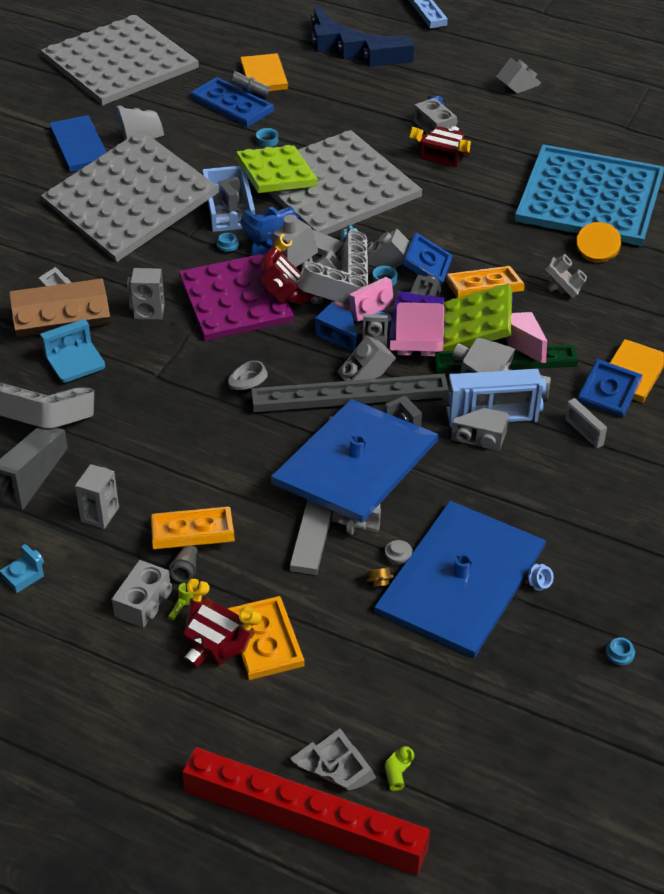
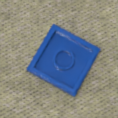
(427, 258)
(610, 388)

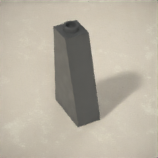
(29, 465)

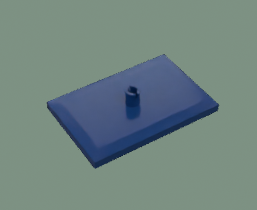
(355, 460)
(460, 578)

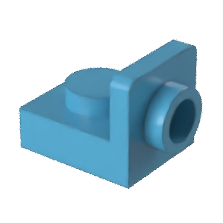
(24, 570)

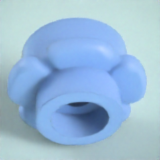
(540, 576)

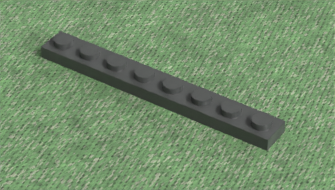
(342, 392)

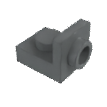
(229, 193)
(426, 285)
(404, 409)

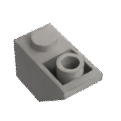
(517, 77)
(388, 249)
(376, 327)
(366, 361)
(481, 428)

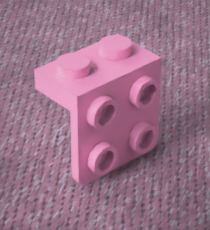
(370, 299)
(419, 328)

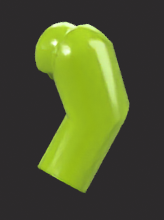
(396, 765)

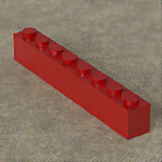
(307, 811)

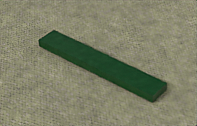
(556, 357)

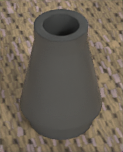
(184, 564)

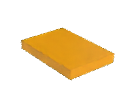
(266, 70)
(479, 280)
(643, 361)
(192, 527)
(274, 642)

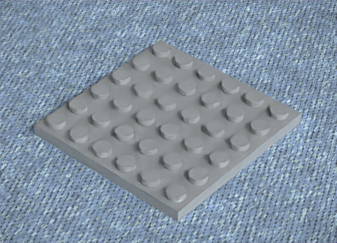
(119, 59)
(350, 185)
(129, 195)

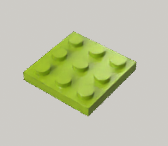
(276, 168)
(478, 316)

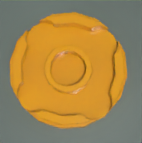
(598, 242)

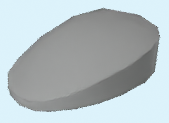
(248, 376)

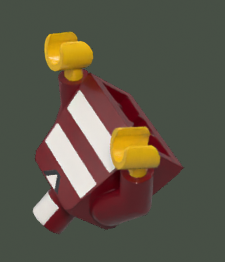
(442, 145)
(282, 276)
(215, 630)

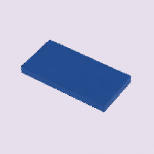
(232, 102)
(77, 141)

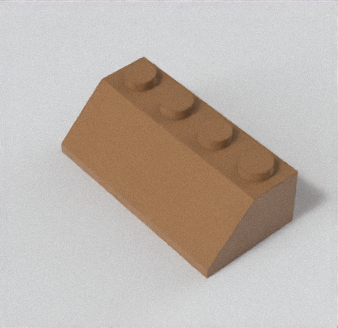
(59, 305)

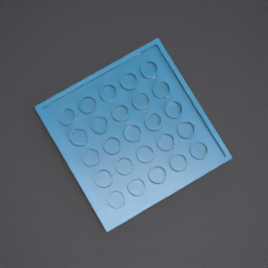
(584, 188)

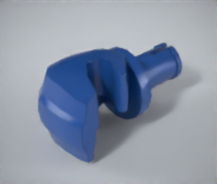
(262, 228)

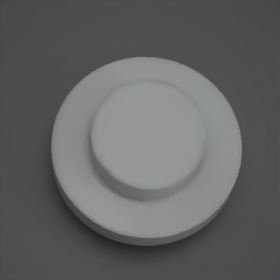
(398, 552)

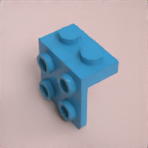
(71, 351)

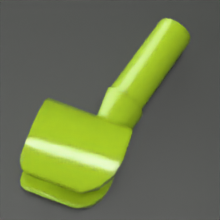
(183, 599)

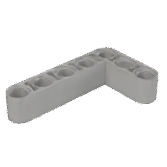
(336, 283)
(46, 410)

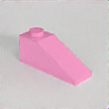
(527, 336)

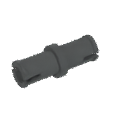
(250, 84)

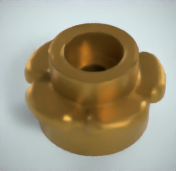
(379, 576)

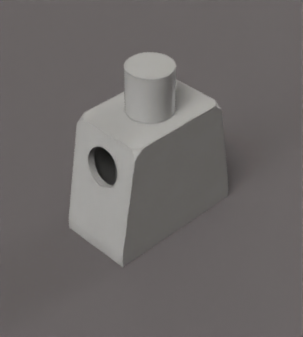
(302, 238)
(483, 356)

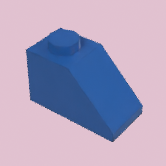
(337, 327)

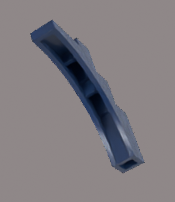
(354, 44)

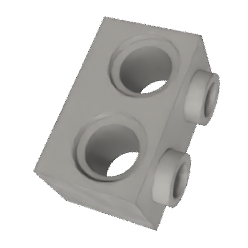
(432, 114)
(147, 293)
(97, 496)
(141, 594)

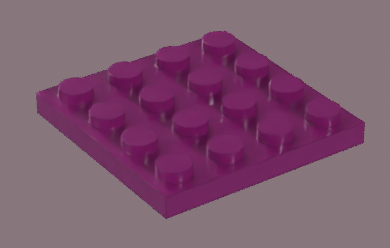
(232, 299)

